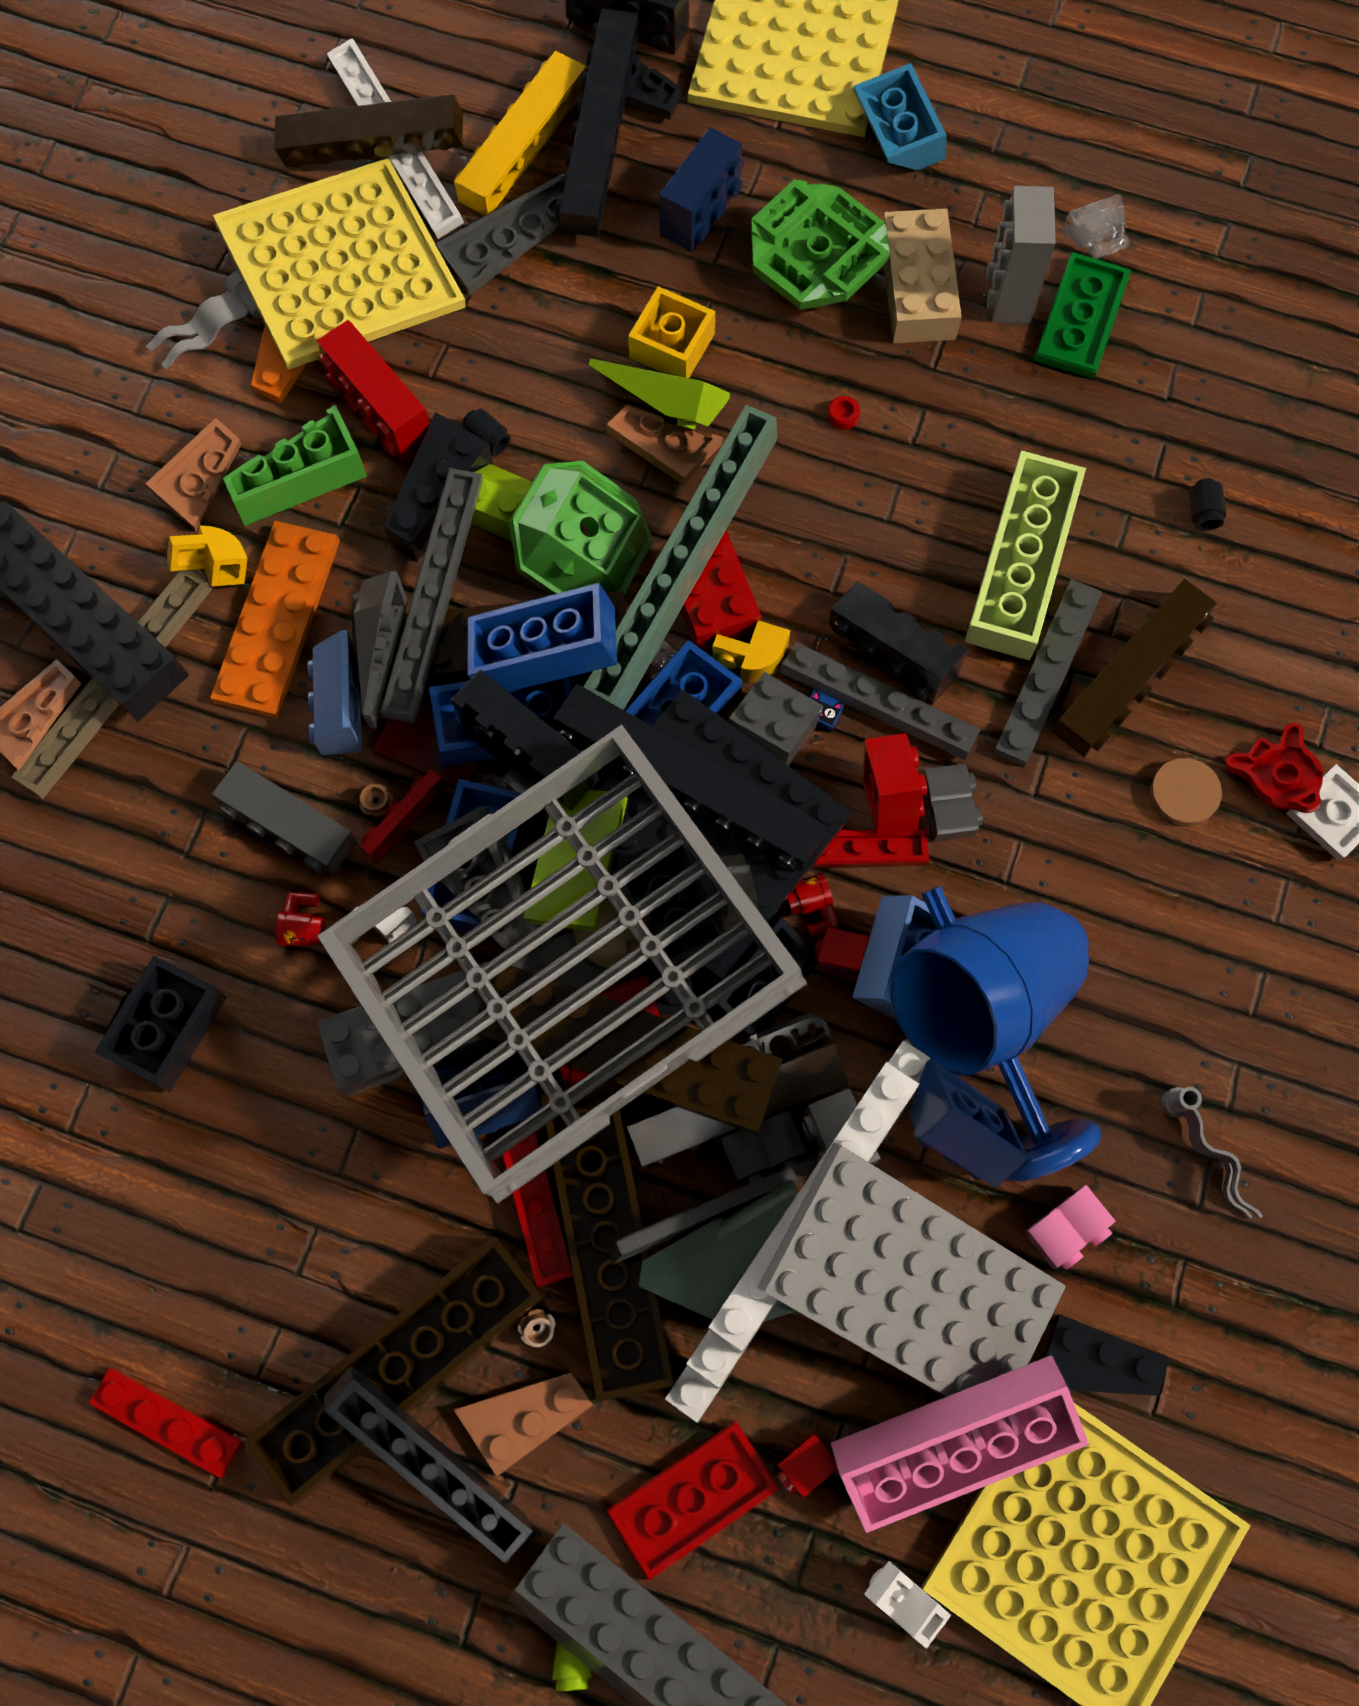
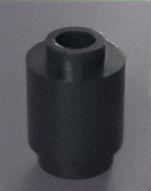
(488, 429)
(1207, 504)

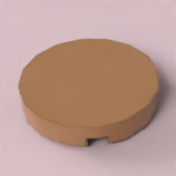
(1186, 791)

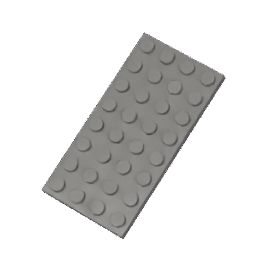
(908, 1279)

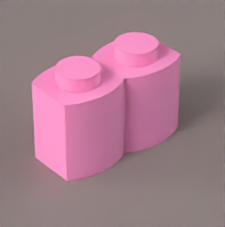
(1070, 1228)

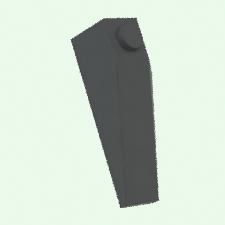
(379, 619)
(475, 870)

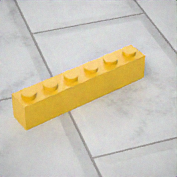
(520, 134)

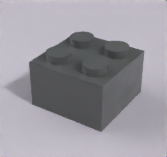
(777, 717)

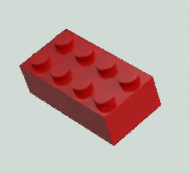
(373, 391)

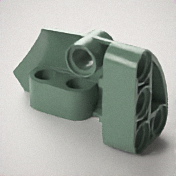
(711, 1260)

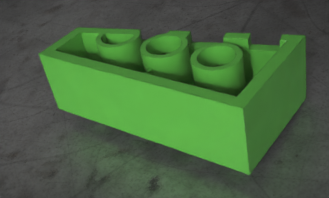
(296, 470)

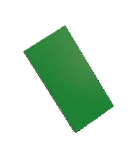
(1082, 315)

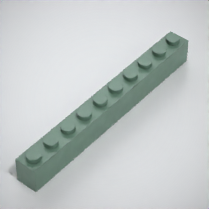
(686, 555)

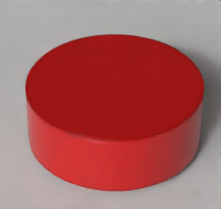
(843, 412)

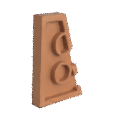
(668, 447)
(196, 472)
(33, 711)
(522, 1419)

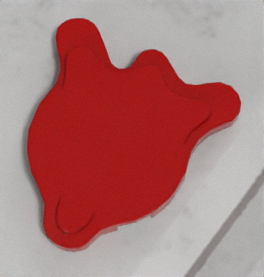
(1281, 773)

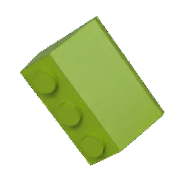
(498, 500)

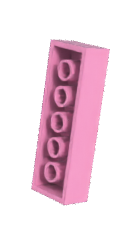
(959, 1444)

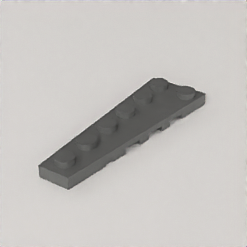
(502, 236)

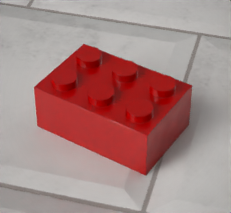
(720, 600)

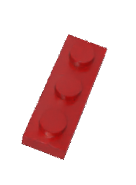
(402, 816)

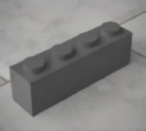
(284, 818)

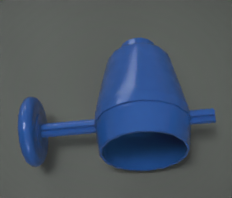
(988, 995)

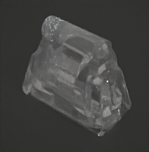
(1097, 223)

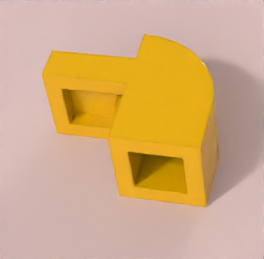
(210, 550)
(762, 654)

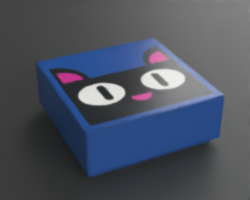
(831, 709)

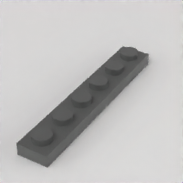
(1047, 673)
(880, 701)

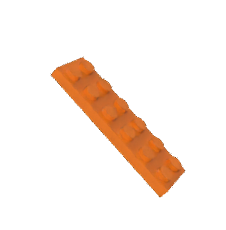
(275, 619)

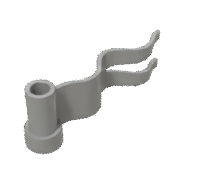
(209, 319)
(1175, 1107)

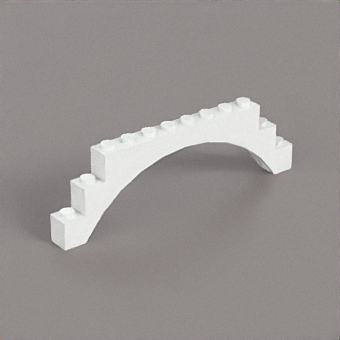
(748, 1305)

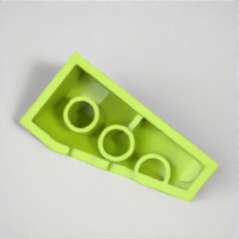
(675, 396)

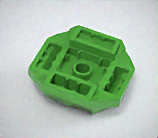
(817, 244)
(549, 537)

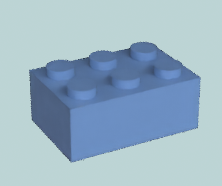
(896, 929)

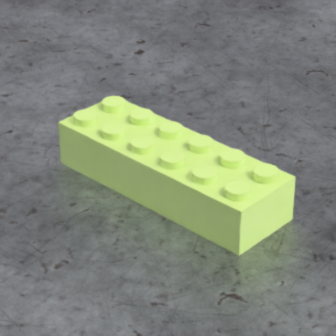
(1025, 555)

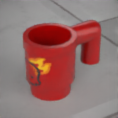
(813, 895)
(296, 927)

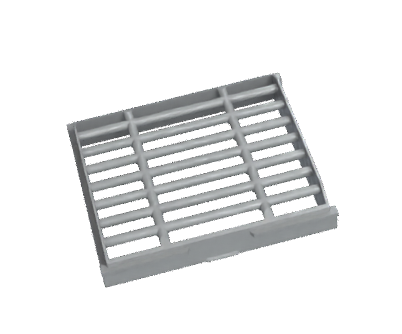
(475, 839)

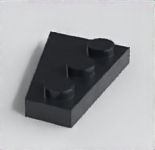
(652, 91)
(1102, 1362)

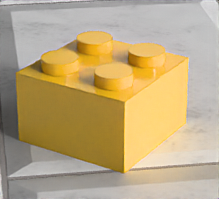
(671, 334)

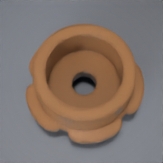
(371, 792)
(538, 1337)

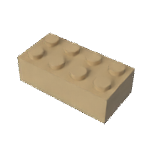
(921, 276)

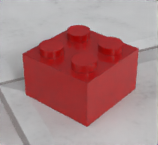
(893, 784)

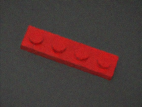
(540, 1221)
(166, 1422)

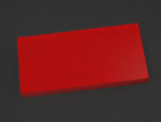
(692, 1500)

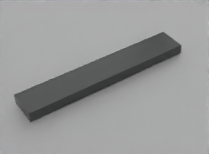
(708, 1211)

